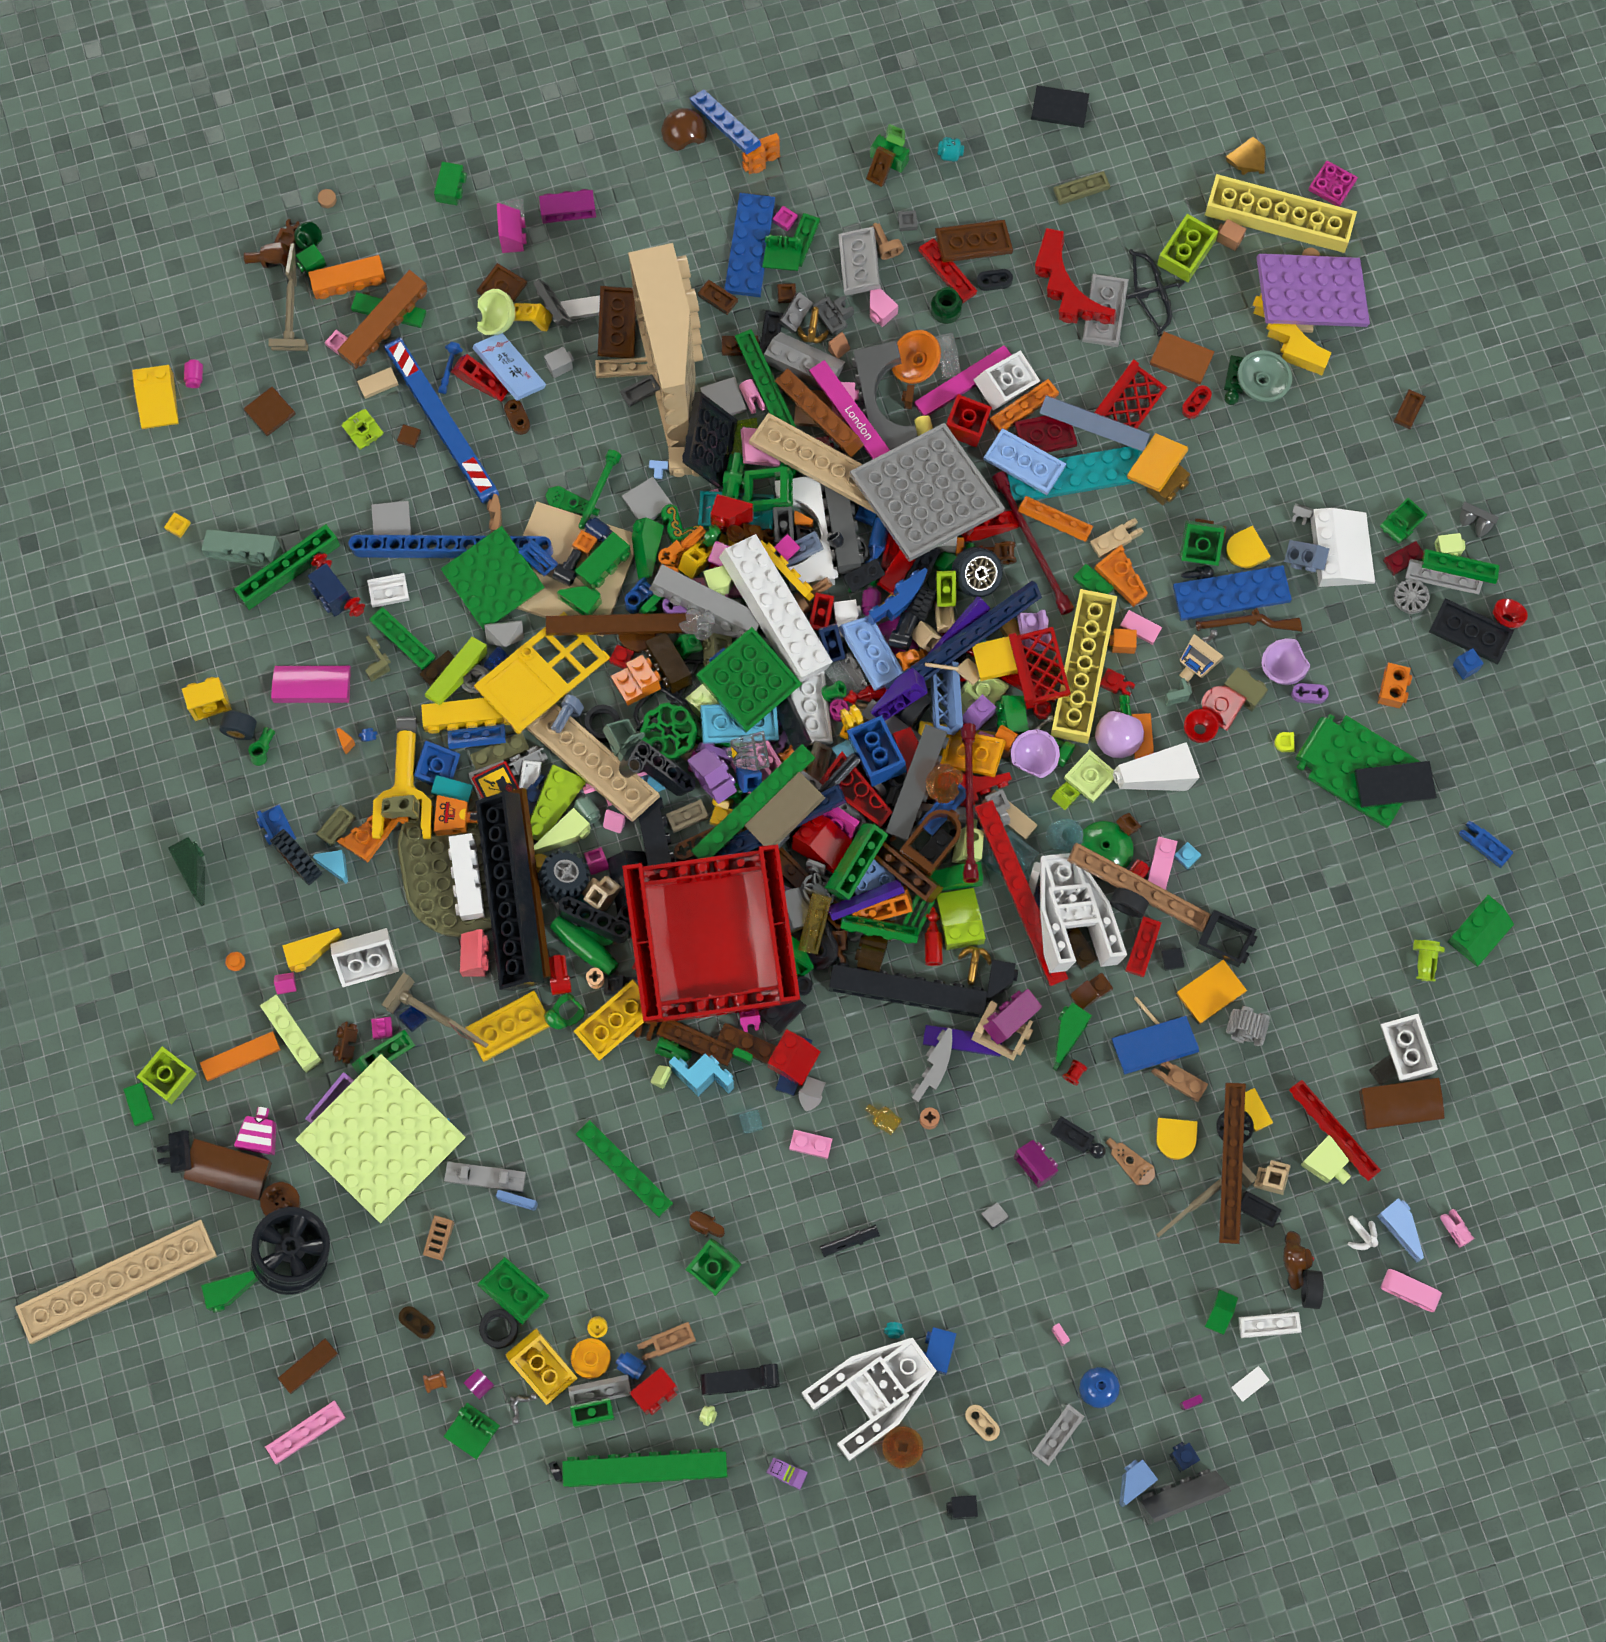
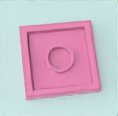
(753, 455)

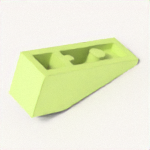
(565, 832)

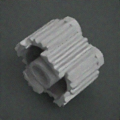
(1248, 1026)

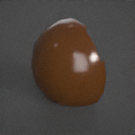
(682, 128)

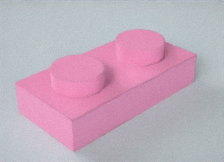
(810, 1144)

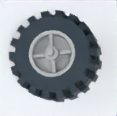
(563, 876)

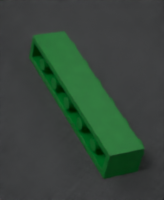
(286, 567)

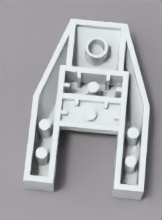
(1070, 901)
(883, 1384)

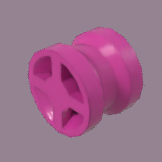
(836, 706)

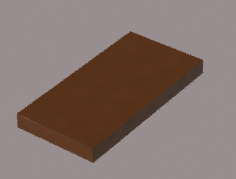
(973, 241)
(616, 322)

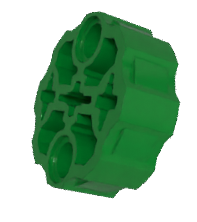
(687, 725)

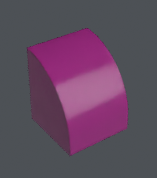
(478, 1384)

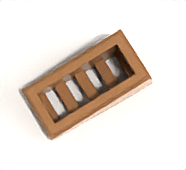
(450, 1224)

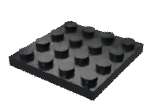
(707, 439)

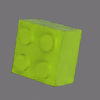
(166, 1075)

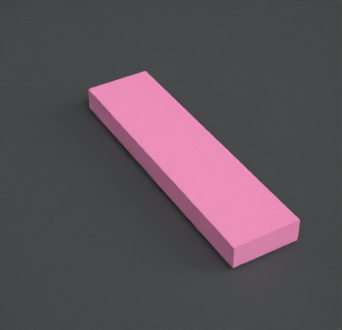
(305, 1432)

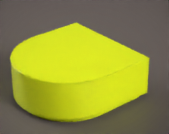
(1285, 742)

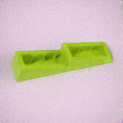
(455, 672)

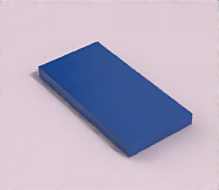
(1155, 1045)

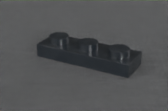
(792, 724)

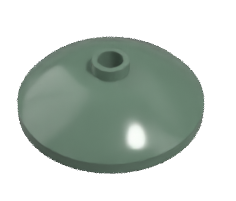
(1271, 370)

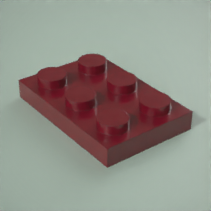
(1046, 433)

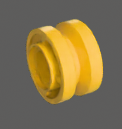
(851, 718)

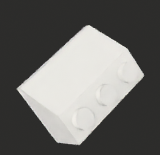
(364, 957)
(1409, 1048)

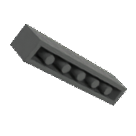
(841, 520)
(914, 786)

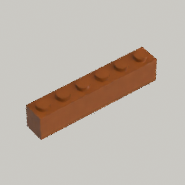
(383, 319)
(819, 412)

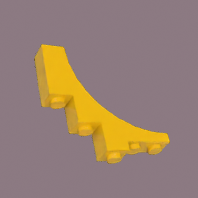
(1296, 347)

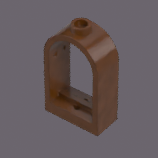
(918, 859)

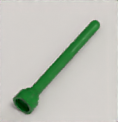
(612, 458)

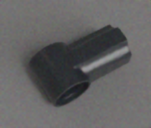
(902, 636)

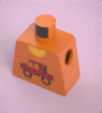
(452, 816)

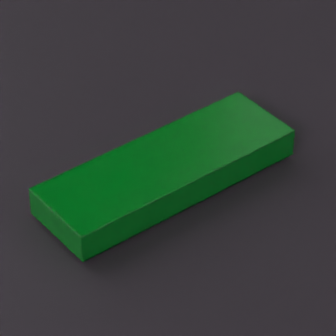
(806, 229)

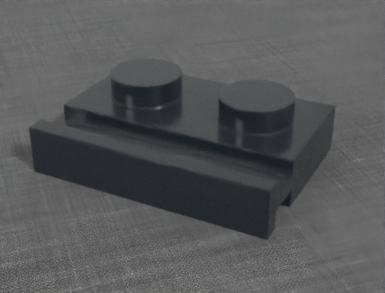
(781, 1016)

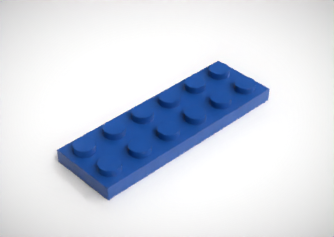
(748, 244)
(1232, 593)

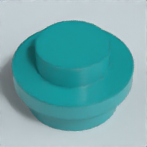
(894, 1330)

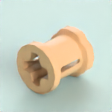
(600, 980)

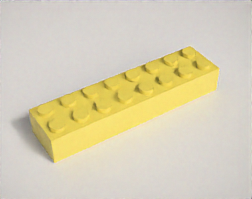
(1281, 213)
(1084, 665)

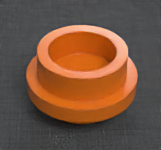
(235, 961)

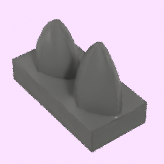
(1485, 521)

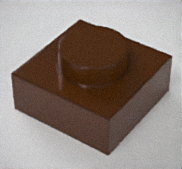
(907, 396)
(1128, 824)

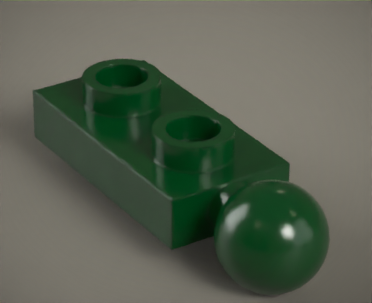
(1231, 383)

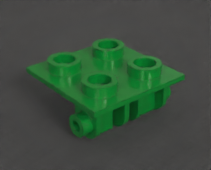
(782, 252)
(471, 1431)

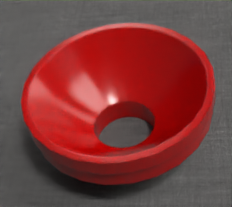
(1512, 610)
(1201, 717)

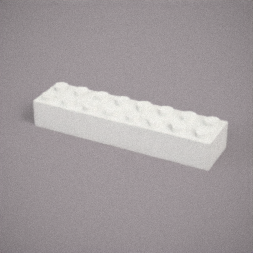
(775, 608)

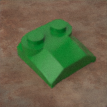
(714, 1266)

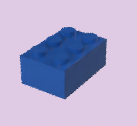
(877, 751)

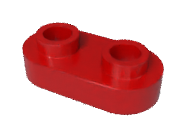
(1195, 402)

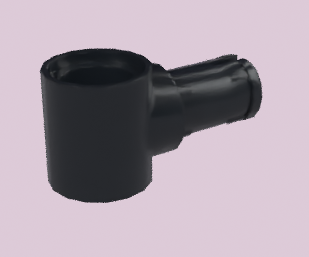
(566, 572)

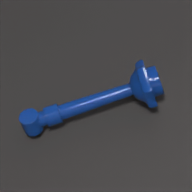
(454, 349)

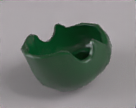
(307, 235)

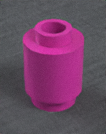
(193, 373)

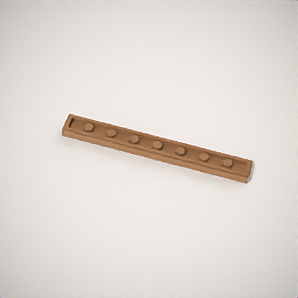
(1126, 879)

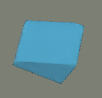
(845, 747)

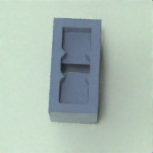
(1306, 555)

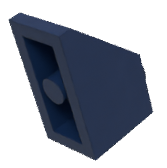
(831, 641)

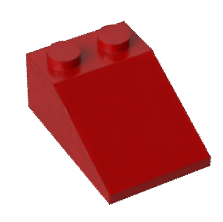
(822, 842)

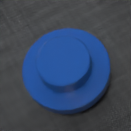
(368, 735)

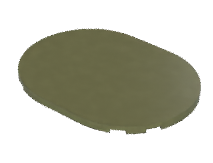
(429, 880)

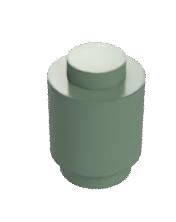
(587, 809)

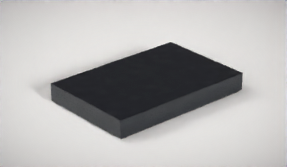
(1060, 106)

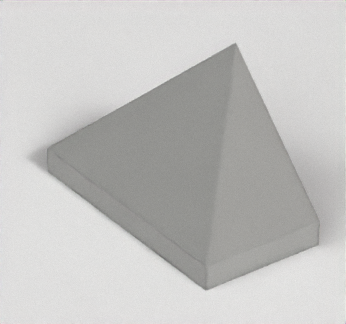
(504, 633)

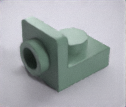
(1178, 696)

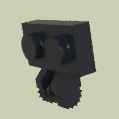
(179, 1152)

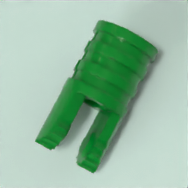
(670, 1049)

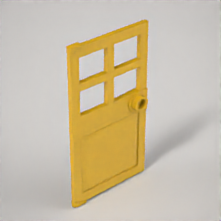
(528, 685)

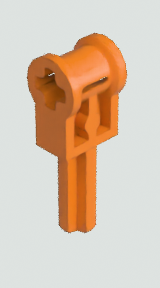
(676, 550)

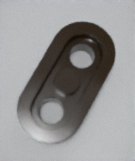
(417, 1322)

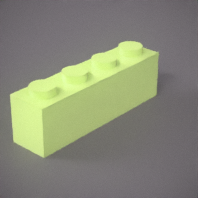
(291, 1033)

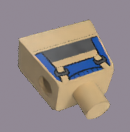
(1199, 658)

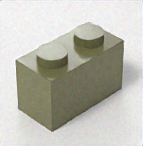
(1247, 686)

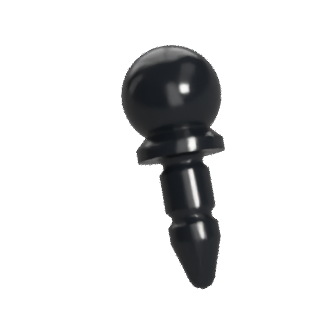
(1200, 573)

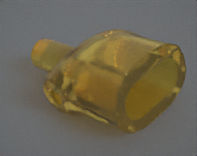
(884, 1119)

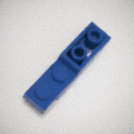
(904, 593)

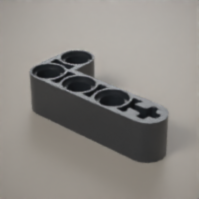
(678, 782)
(596, 916)
(740, 1380)

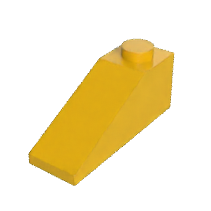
(696, 558)
(306, 951)

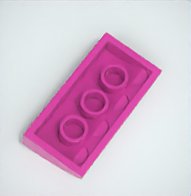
(311, 684)

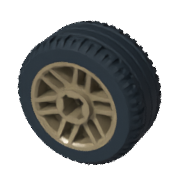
(981, 582)

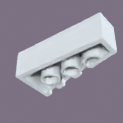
(467, 877)

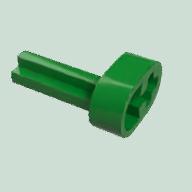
(1065, 750)

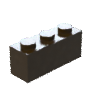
(668, 663)

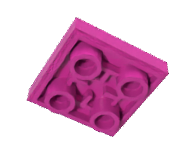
(1332, 183)

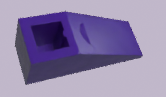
(900, 694)

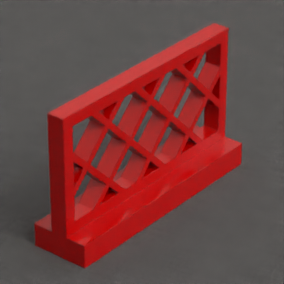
(1118, 389)
(1023, 670)

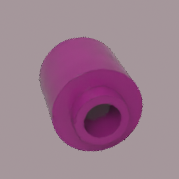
(870, 598)

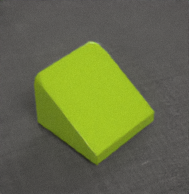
(1065, 795)

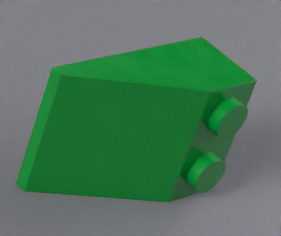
(1071, 1026)

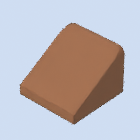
(838, 345)

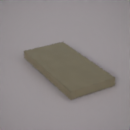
(785, 811)

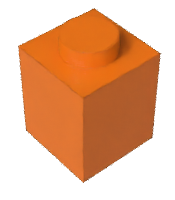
(1123, 641)

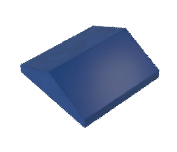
(435, 761)

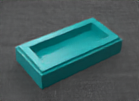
(451, 788)

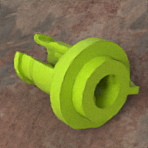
(1427, 958)

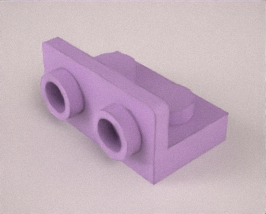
(1032, 622)

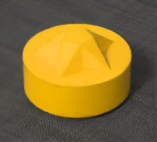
(597, 1327)

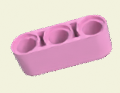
(1411, 1290)

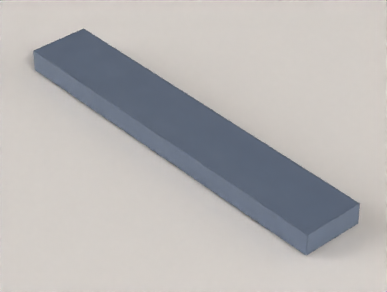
(1094, 423)

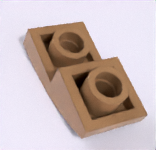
(495, 513)

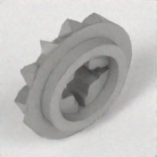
(477, 671)

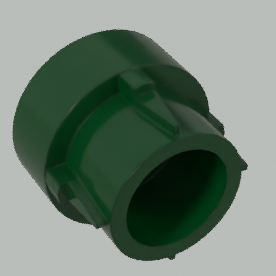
(949, 313)

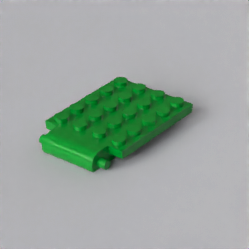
(1339, 750)

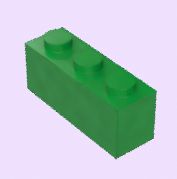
(603, 561)

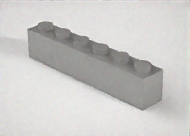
(691, 594)

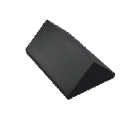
(616, 871)

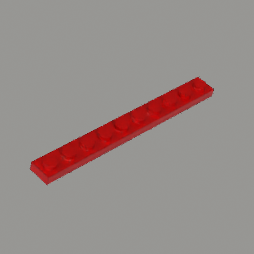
(1016, 883)

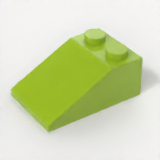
(960, 919)

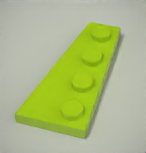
(554, 799)

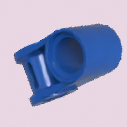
(640, 593)

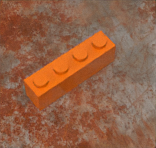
(347, 277)

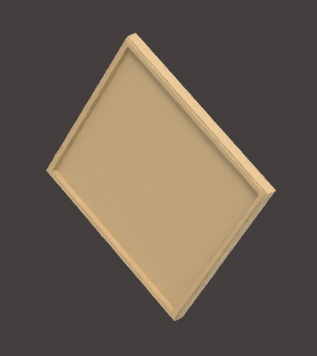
(562, 531)

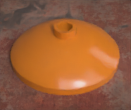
(912, 349)

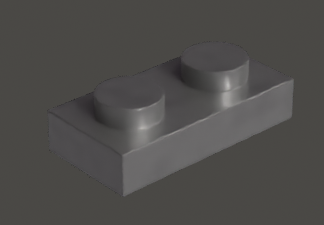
(795, 312)

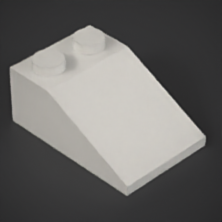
(1006, 380)

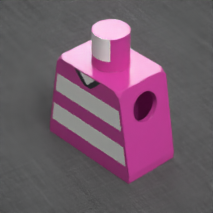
(257, 1133)

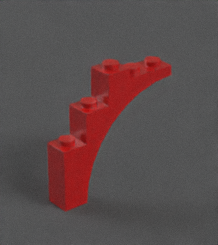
(1060, 287)
(908, 744)

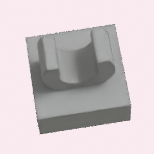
(1302, 511)

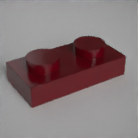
(1400, 559)

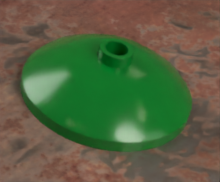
(1120, 844)

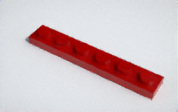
(1332, 1127)

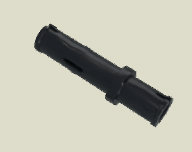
(849, 1240)

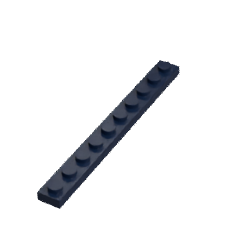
(977, 631)

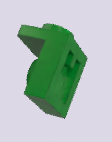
(687, 644)

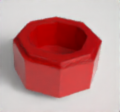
(1042, 710)

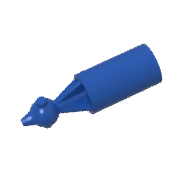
(877, 539)

